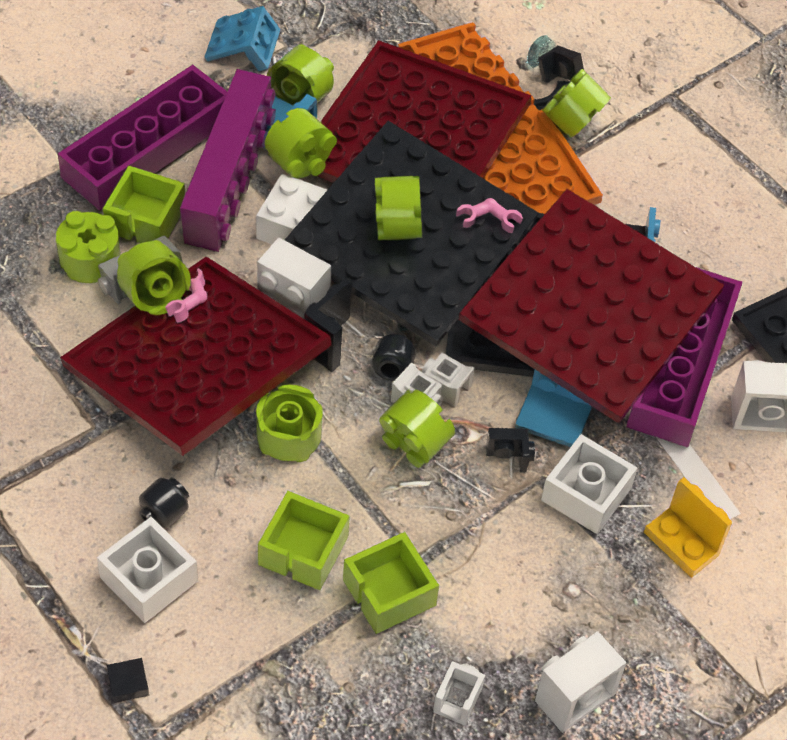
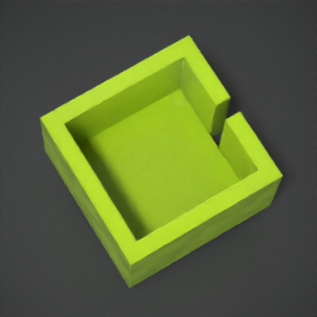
(145, 205)
(303, 540)
(390, 582)

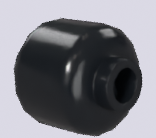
(392, 356)
(164, 501)

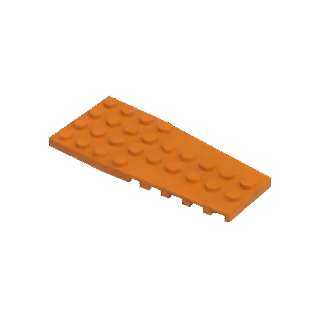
(536, 158)

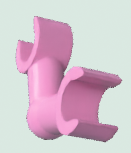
(492, 207)
(180, 308)

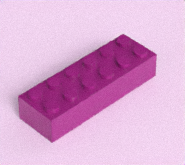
(143, 135)
(227, 161)
(676, 394)

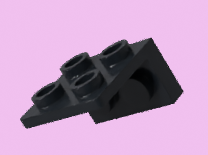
(329, 316)

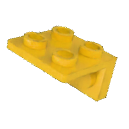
(690, 529)

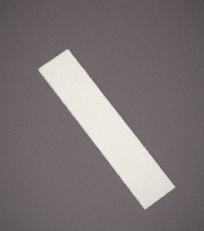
(698, 474)

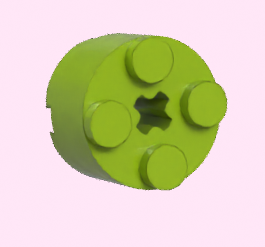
(301, 73)
(576, 103)
(300, 144)
(398, 207)
(86, 242)
(152, 276)
(289, 423)
(416, 427)

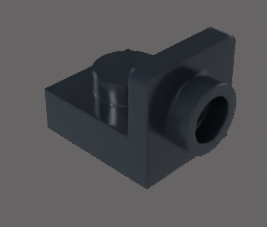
(560, 63)
(511, 443)

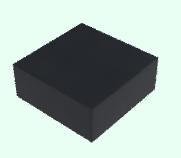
(127, 680)

